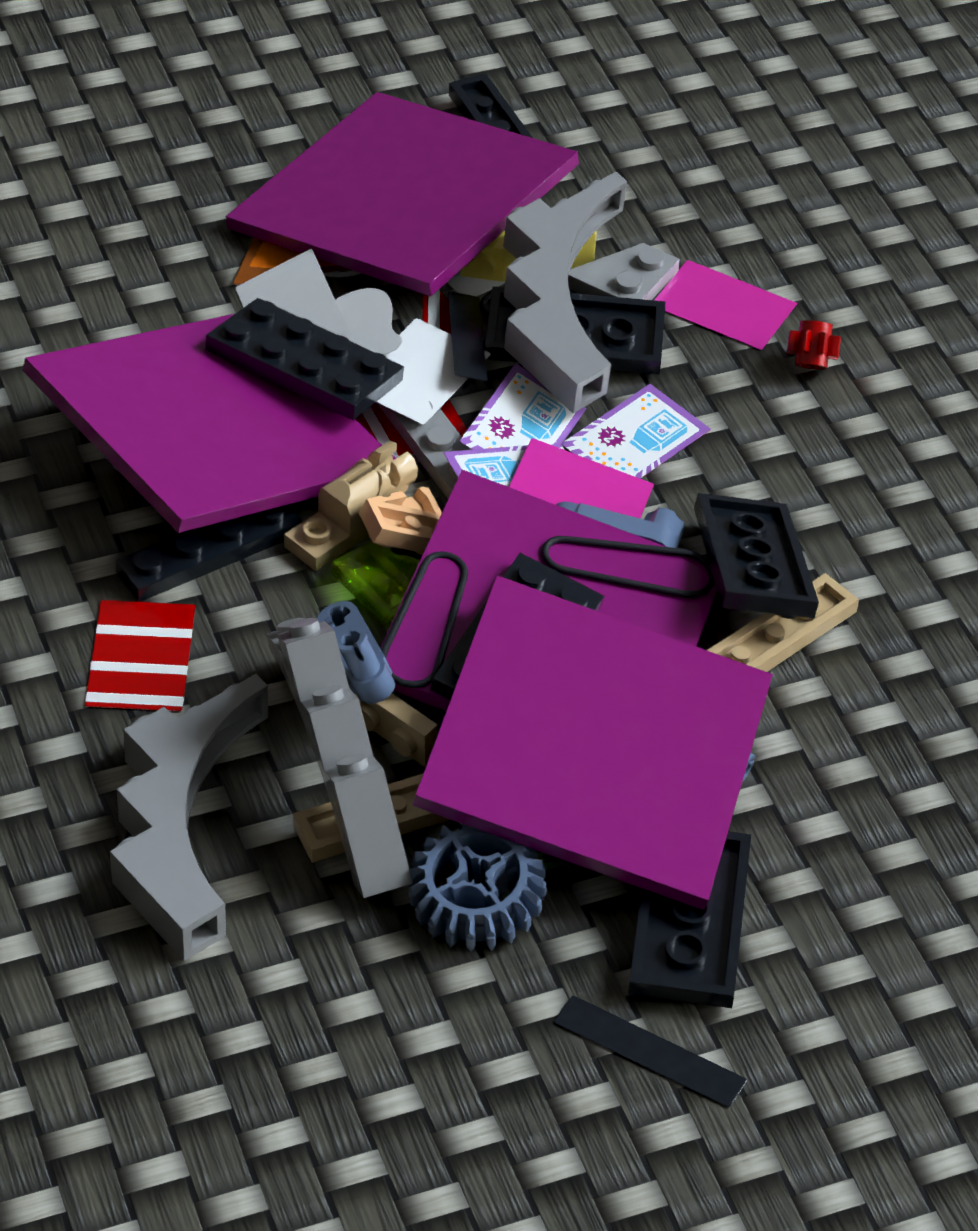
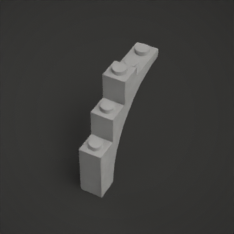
(545, 328)
(339, 738)
(171, 762)

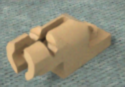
(337, 522)

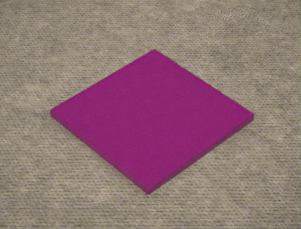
(402, 192)
(196, 428)
(488, 530)
(596, 742)

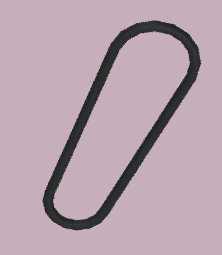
(622, 581)
(450, 623)

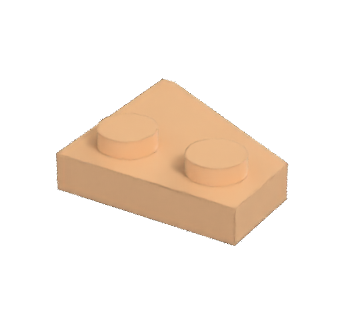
(401, 519)

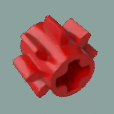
(813, 345)

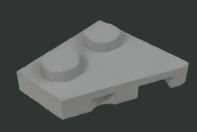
(630, 273)

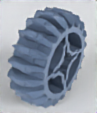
(466, 908)

